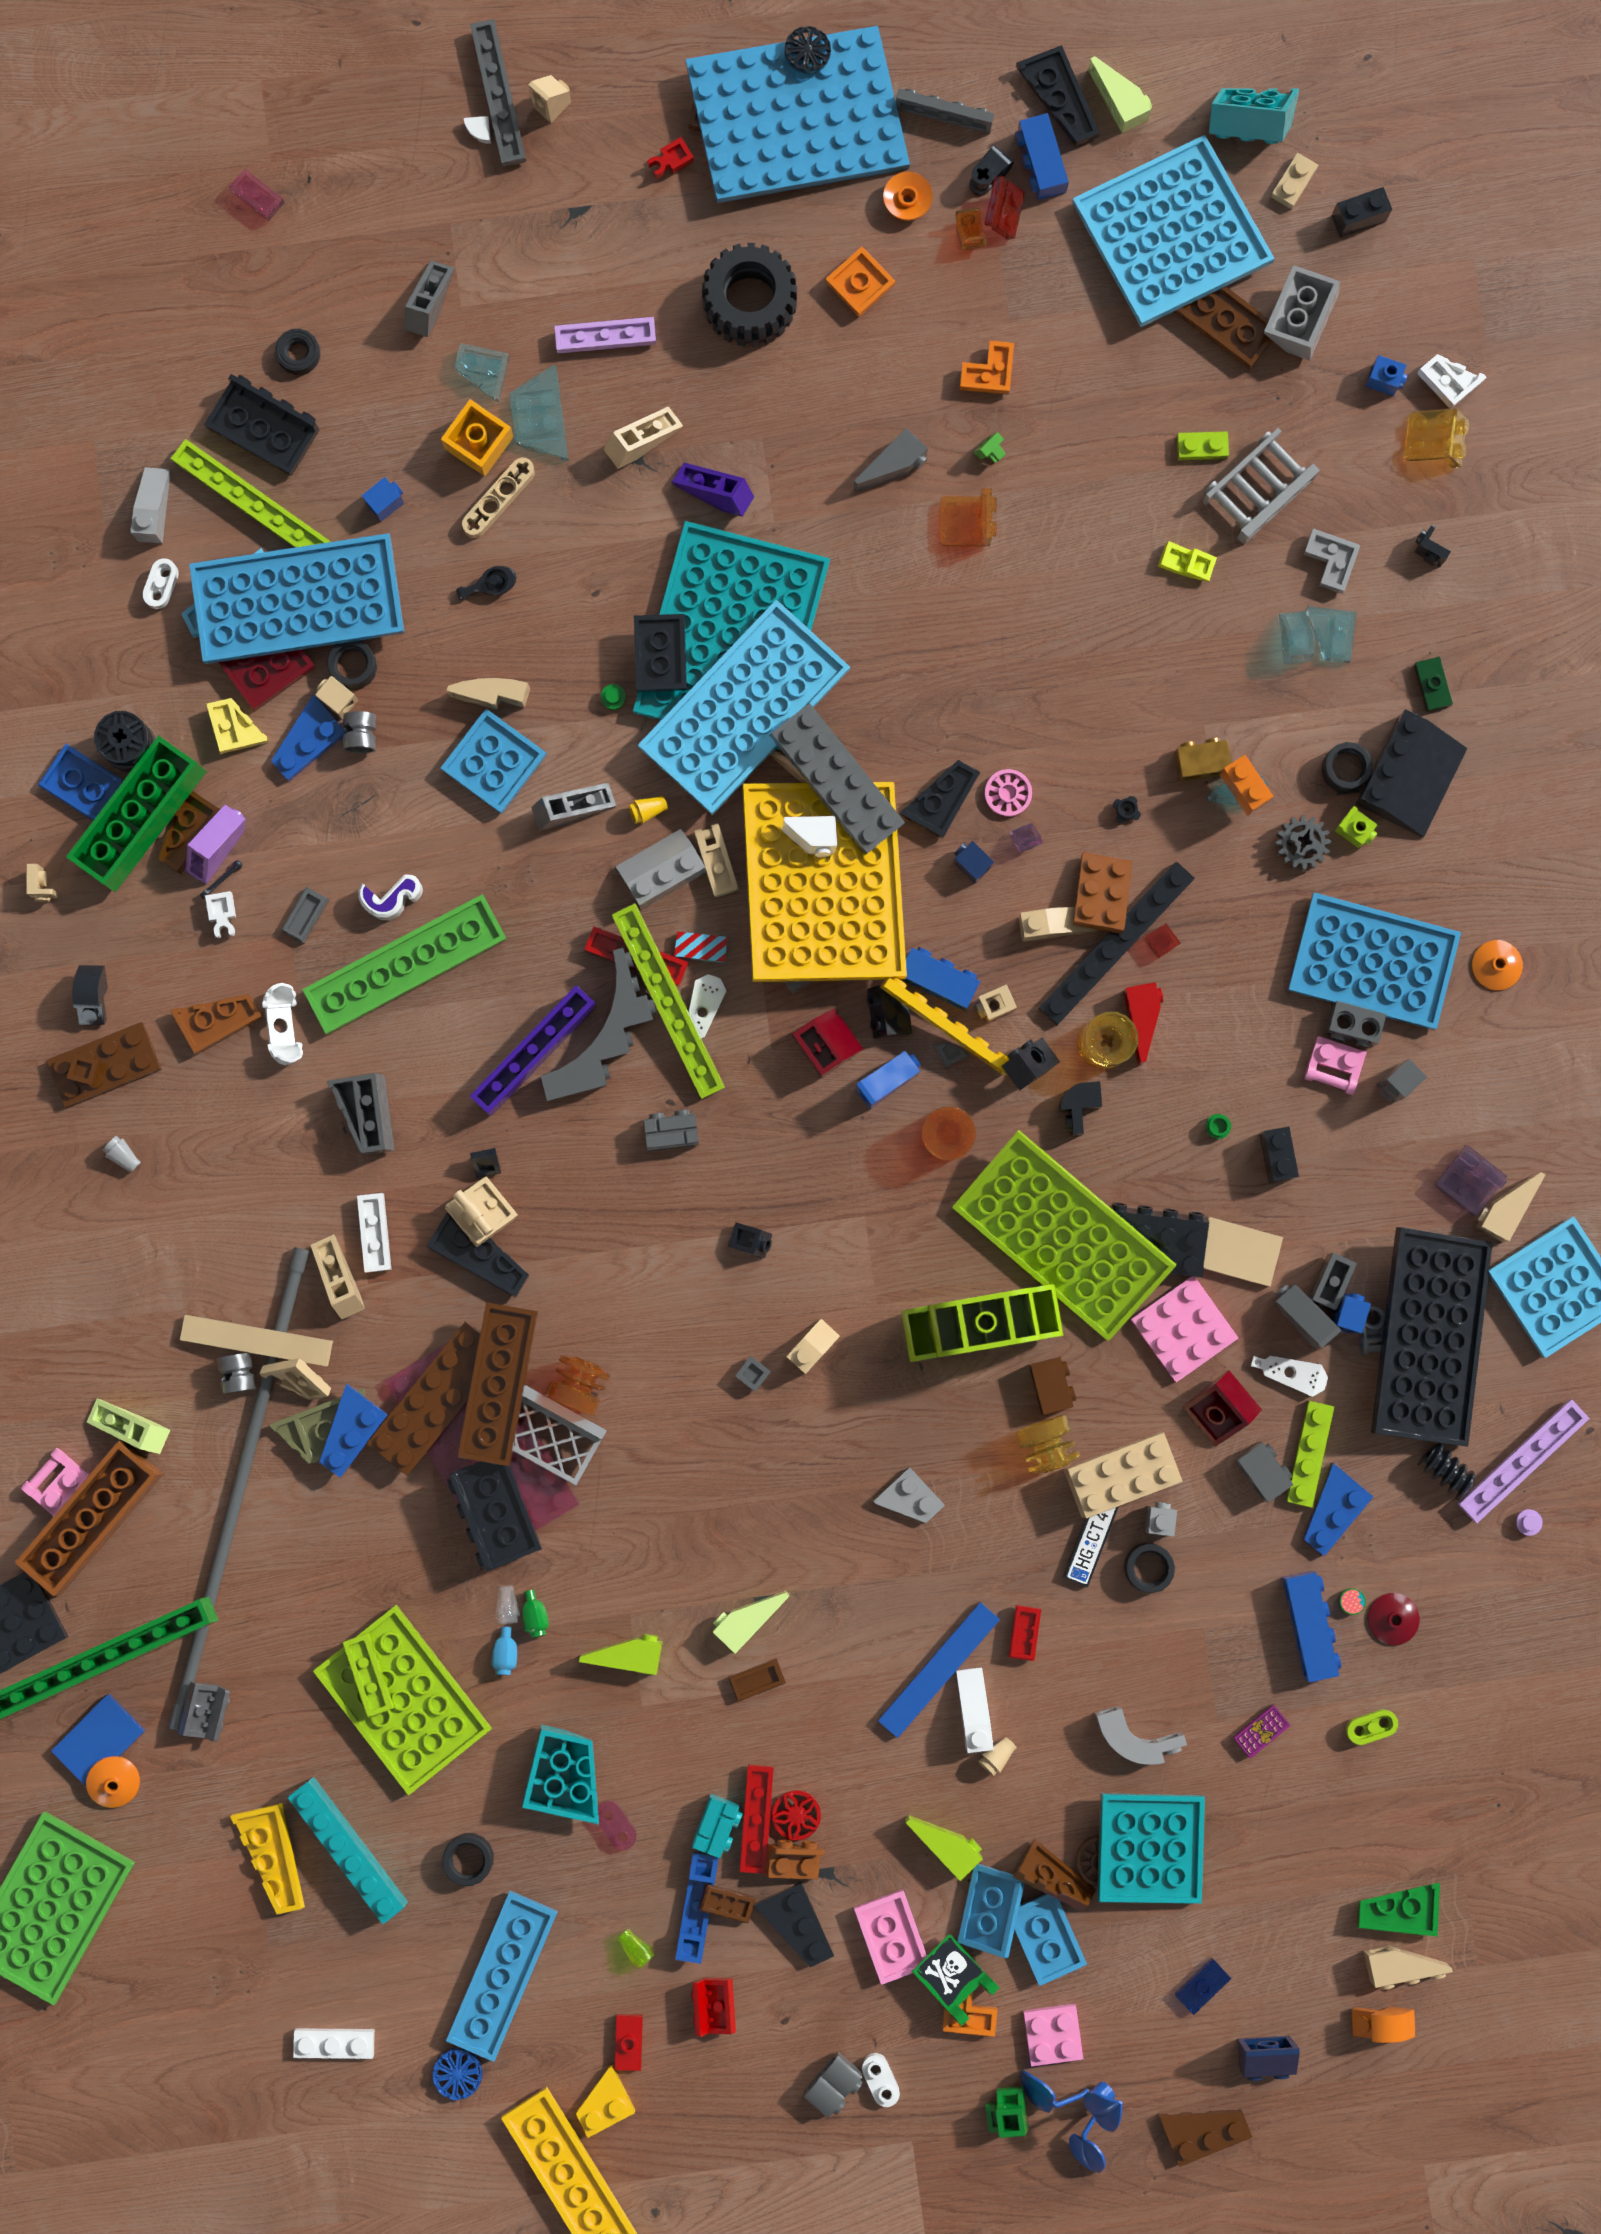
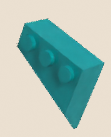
(1253, 114)
(562, 1776)

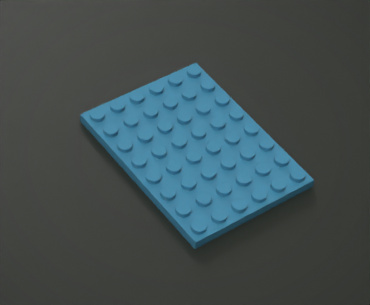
(792, 129)

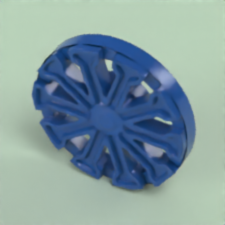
(457, 2073)

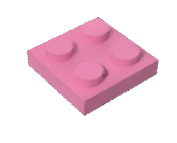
(1053, 2034)

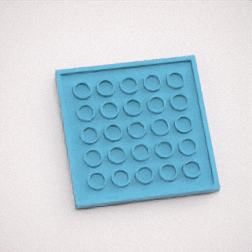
(1173, 230)

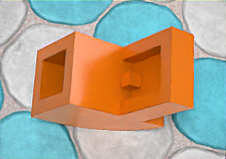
(1384, 2025)

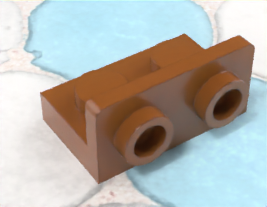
(793, 1860)

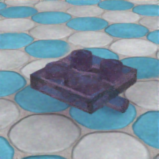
(1471, 1180)

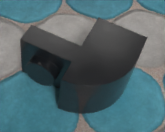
(89, 993)
(1078, 1098)

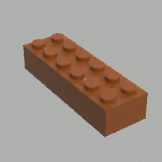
(89, 1518)

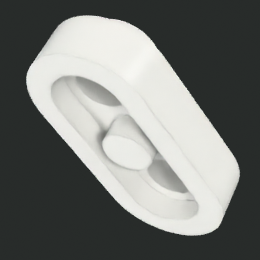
(158, 584)
(880, 2081)

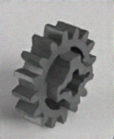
(1293, 840)

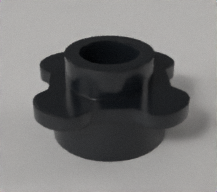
(1120, 805)

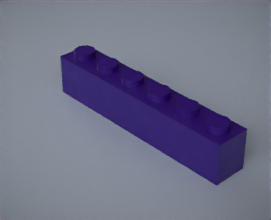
(533, 1050)

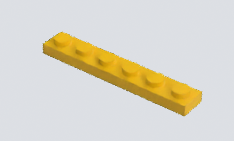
(938, 1019)

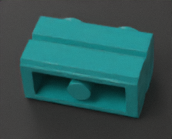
(715, 1826)

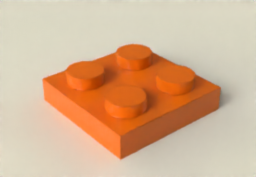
(860, 281)

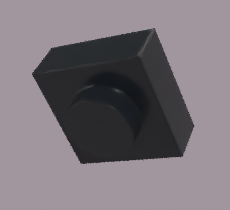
(485, 1163)

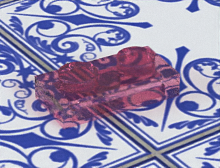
(256, 194)

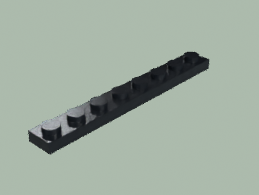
(1116, 944)

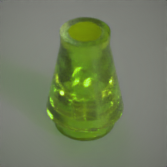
(636, 1949)

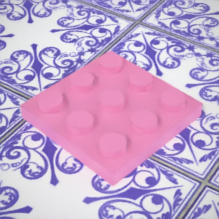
(1184, 1328)

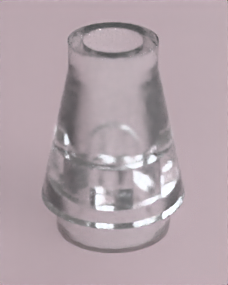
(506, 1606)

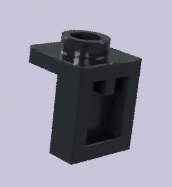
(750, 1240)

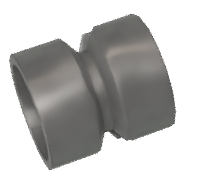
(359, 732)
(236, 1373)

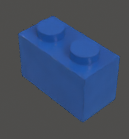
(1351, 1313)

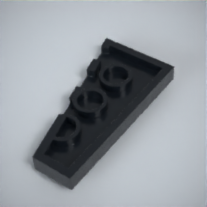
(1059, 91)

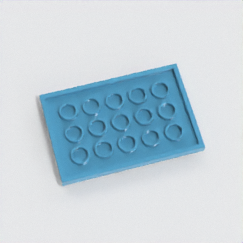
(1374, 960)

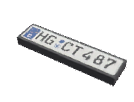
(1089, 1547)

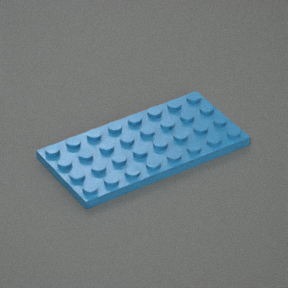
(296, 598)

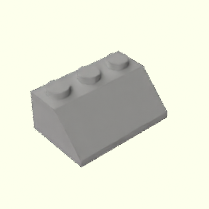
(1302, 311)
(661, 869)

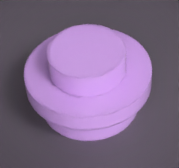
(1529, 1522)

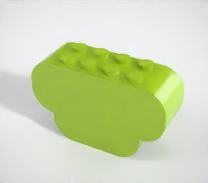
(982, 1322)

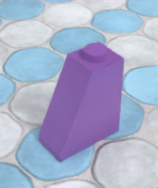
(214, 843)

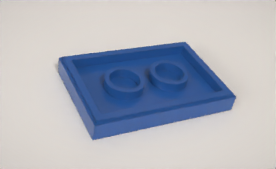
(80, 782)
(101, 1734)

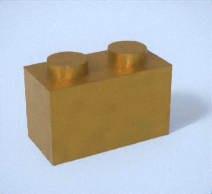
(1202, 760)

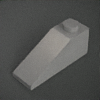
(151, 506)

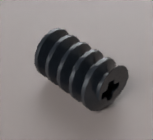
(1448, 1469)

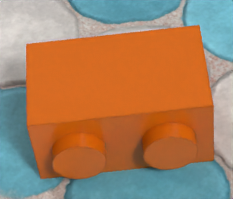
(1246, 785)

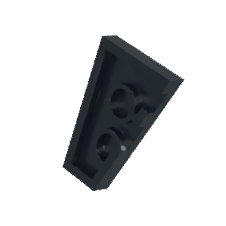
(942, 800)
(797, 1923)

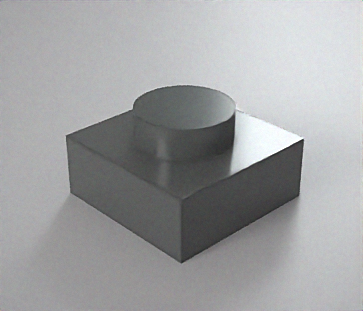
(753, 1373)

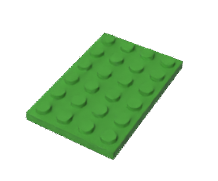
(55, 1905)

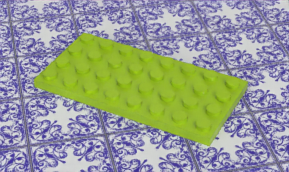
(1064, 1235)

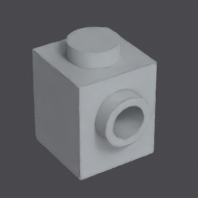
(1161, 1519)

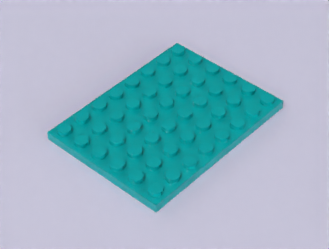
(722, 589)

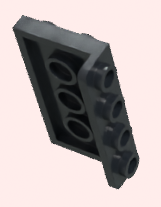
(262, 424)
(1176, 1235)
(494, 1513)

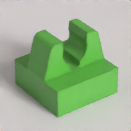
(991, 448)

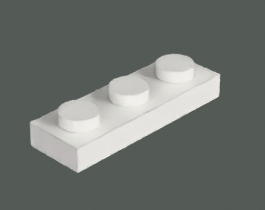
(374, 1232)
(334, 2043)

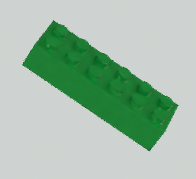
(136, 814)

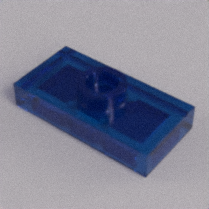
(1202, 1986)

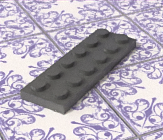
(837, 778)

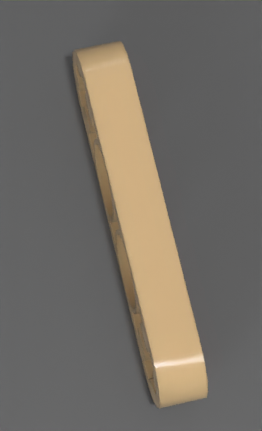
(500, 499)

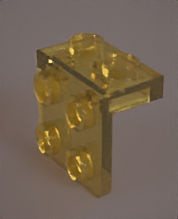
(1437, 436)

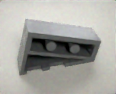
(366, 1111)

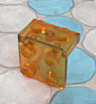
(968, 520)

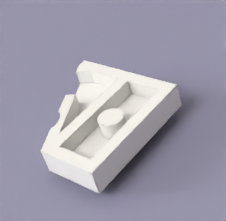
(1449, 380)

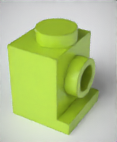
(1348, 830)

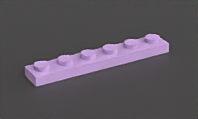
(1523, 1461)

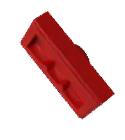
(1024, 1632)
(628, 2042)

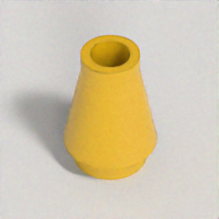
(646, 809)

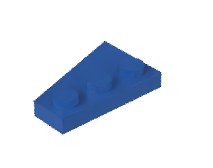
(308, 739)
(351, 1430)
(1336, 1510)

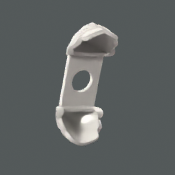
(277, 1006)

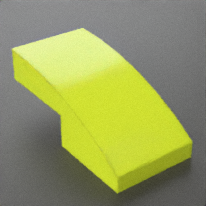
(1187, 562)

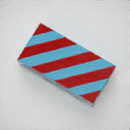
(701, 947)

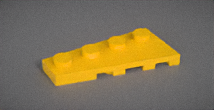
(270, 1847)

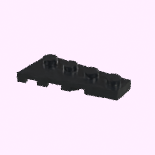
(484, 1261)

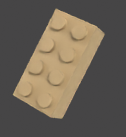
(1122, 1475)

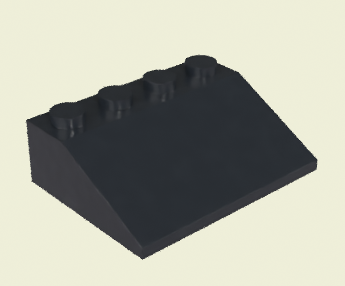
(1412, 773)

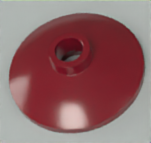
(1380, 1618)

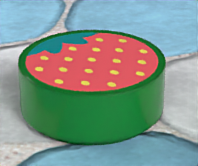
(1352, 1601)

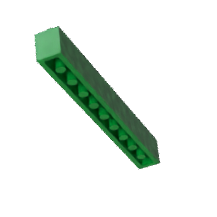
(106, 1656)

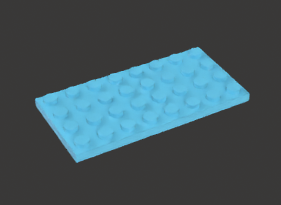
(726, 719)

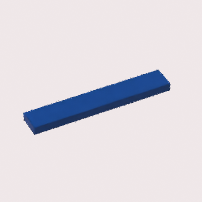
(938, 1669)

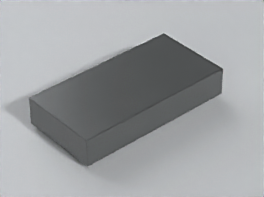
(305, 915)

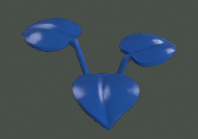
(1098, 2102)

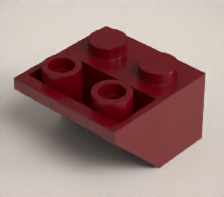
(827, 1042)

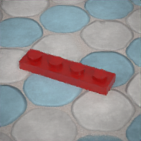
(603, 943)
(756, 1818)

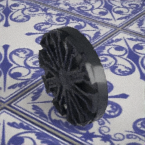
(807, 50)

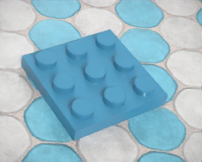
(493, 761)

